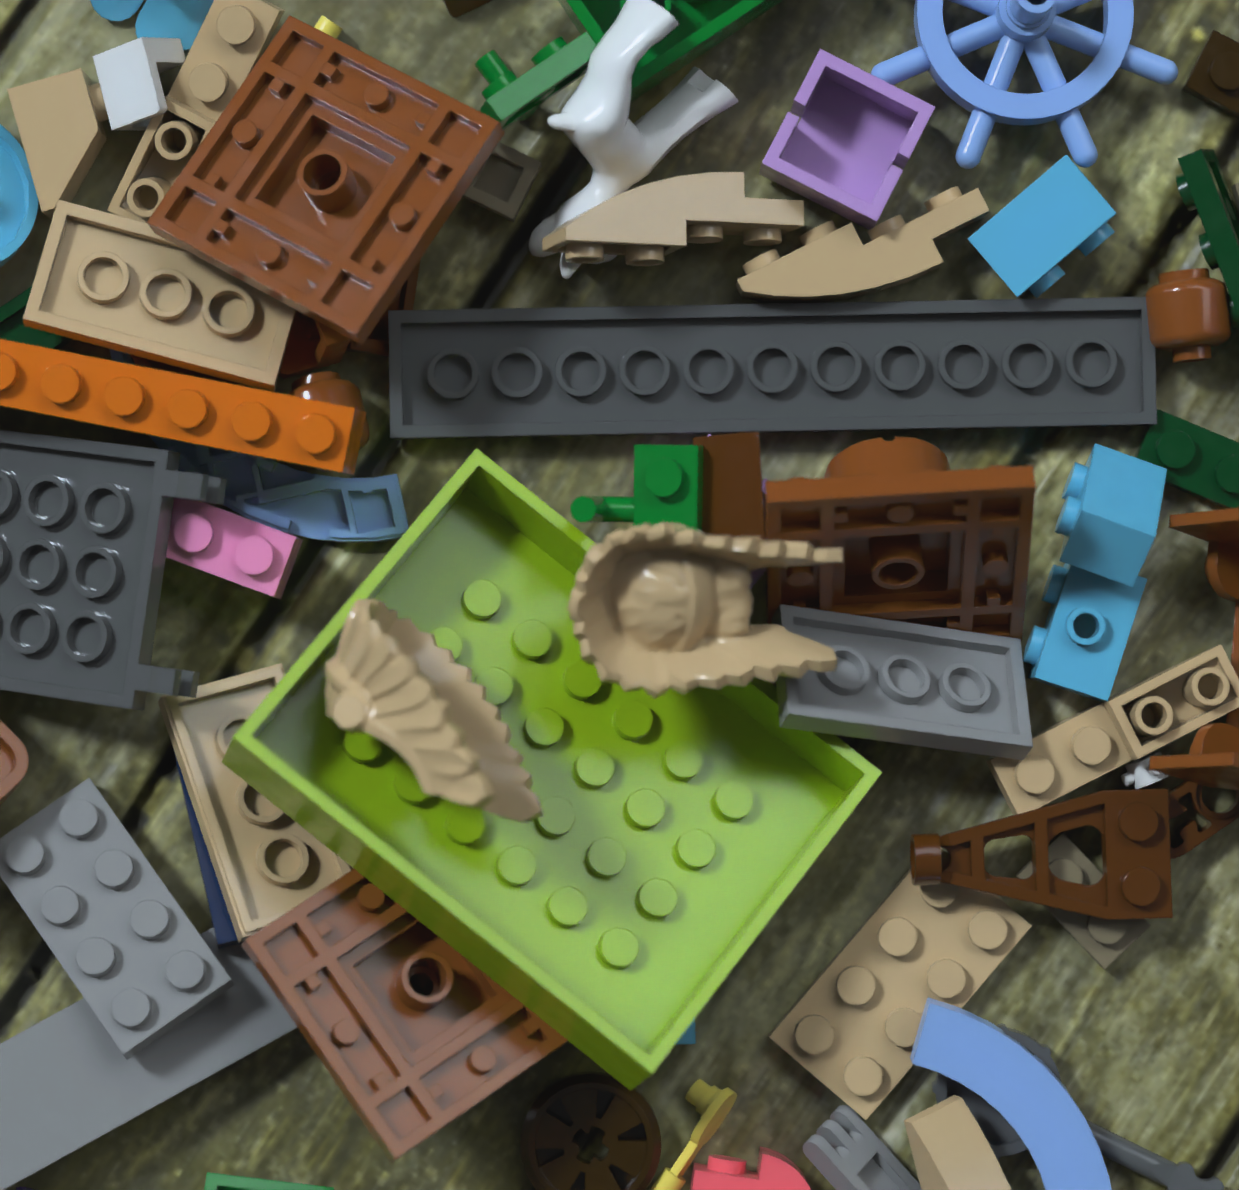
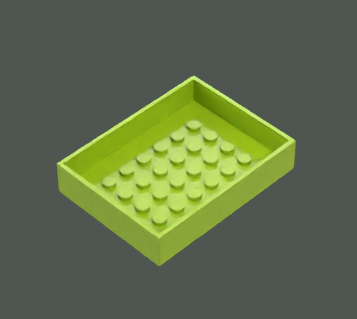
(661, 818)

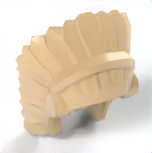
(677, 606)
(429, 710)

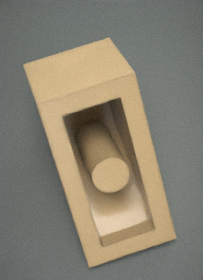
(59, 132)

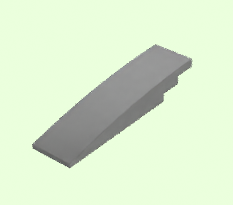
(73, 1084)

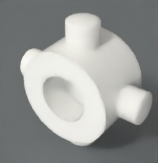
(1140, 774)

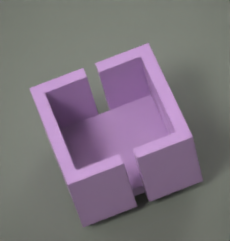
(846, 139)

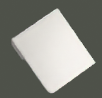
(132, 79)

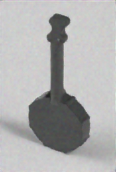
(1007, 1142)

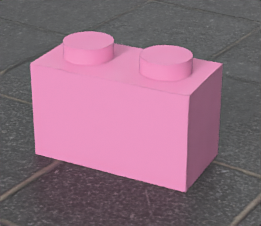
(231, 546)

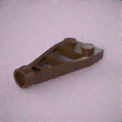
(1133, 855)

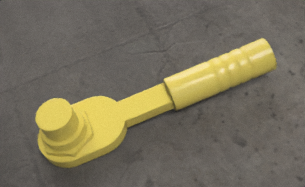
(714, 1107)

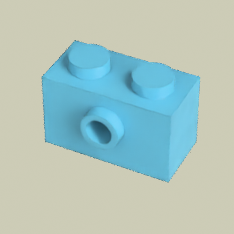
(1043, 228)
(1110, 514)
(1082, 631)

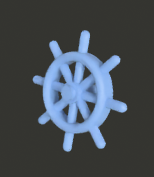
(1025, 27)

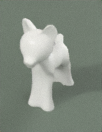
(599, 113)

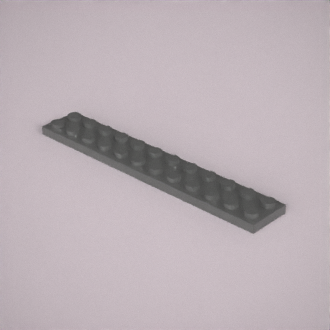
(771, 368)

